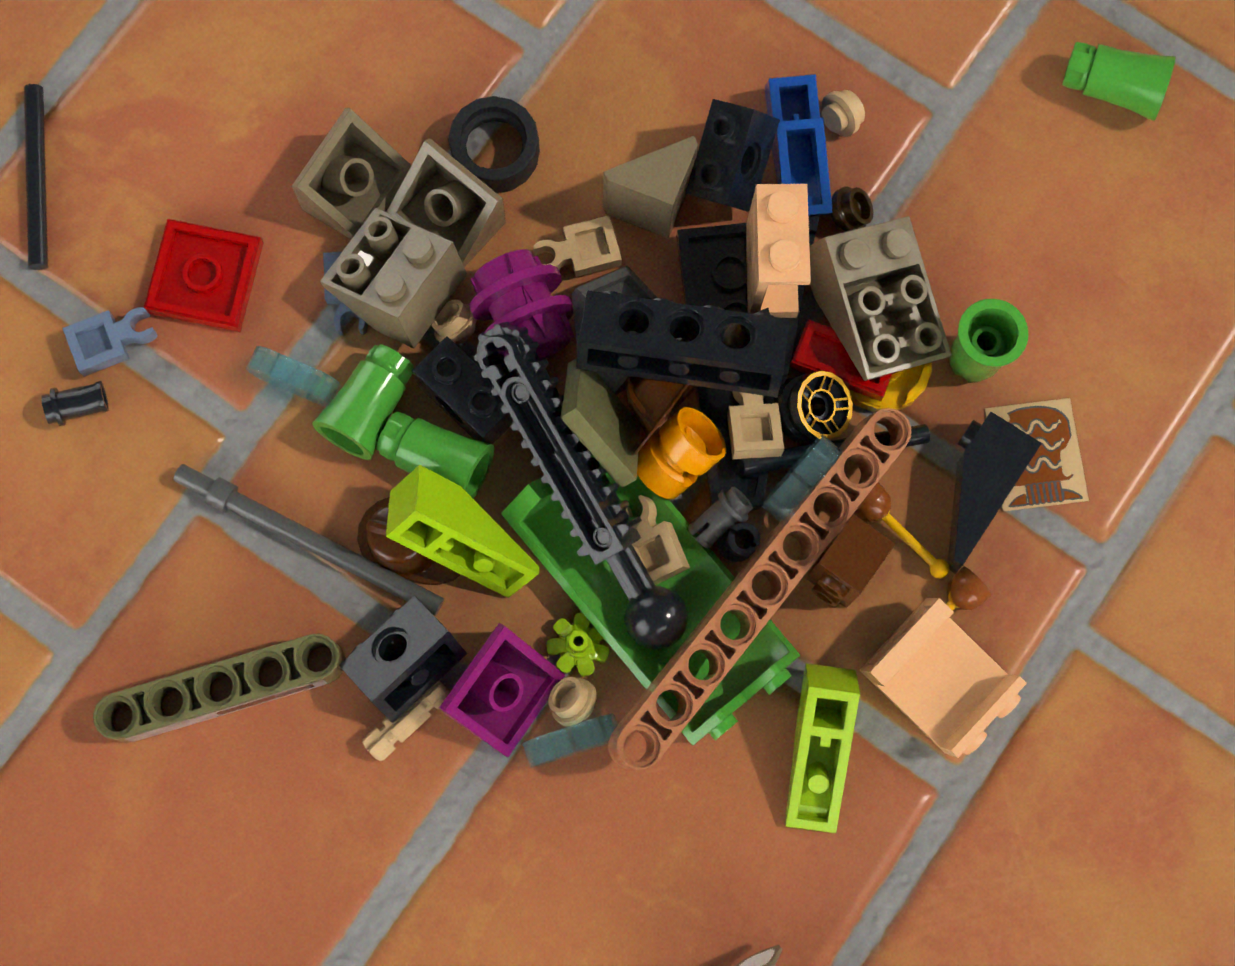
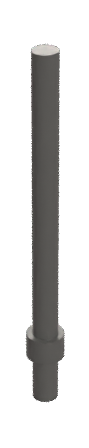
(225, 496)

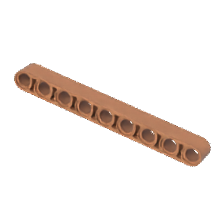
(740, 599)

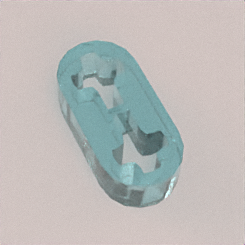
(292, 376)
(801, 478)
(569, 740)

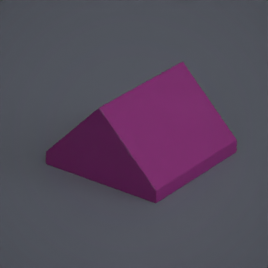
(502, 690)

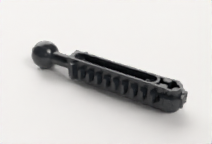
(654, 613)

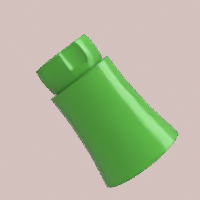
(1120, 77)
(987, 339)
(365, 402)
(439, 450)

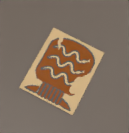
(1056, 469)

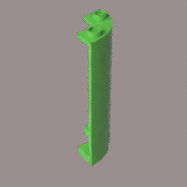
(604, 604)

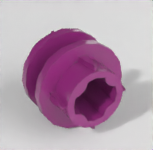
(519, 292)

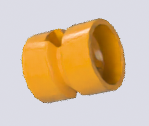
(683, 450)

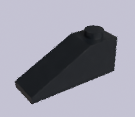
(984, 478)

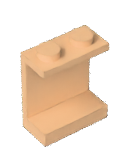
(777, 248)
(943, 679)

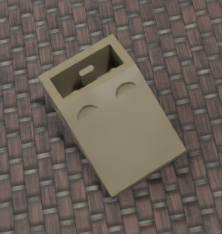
(878, 297)

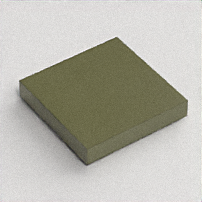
(601, 423)

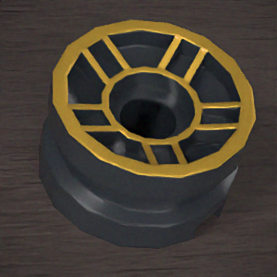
(830, 404)

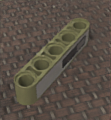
(196, 689)

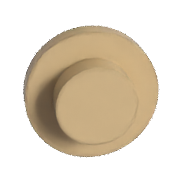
(842, 112)
(455, 322)
(572, 700)

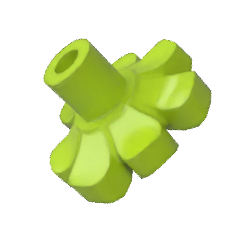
(574, 655)

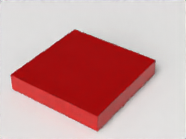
(203, 275)

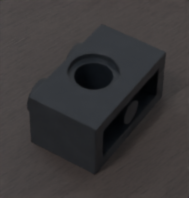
(732, 154)
(462, 392)
(426, 657)

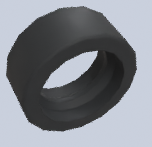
(504, 111)

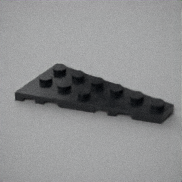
(716, 275)

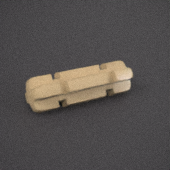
(381, 741)

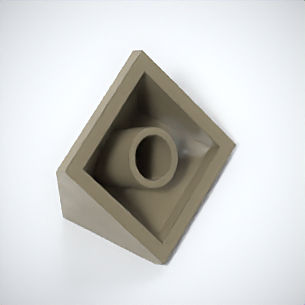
(350, 175)
(651, 187)
(448, 201)

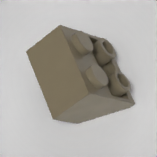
(395, 276)

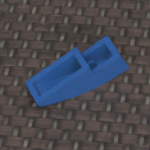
(800, 138)

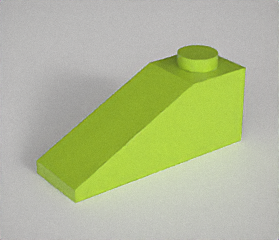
(455, 531)
(822, 747)

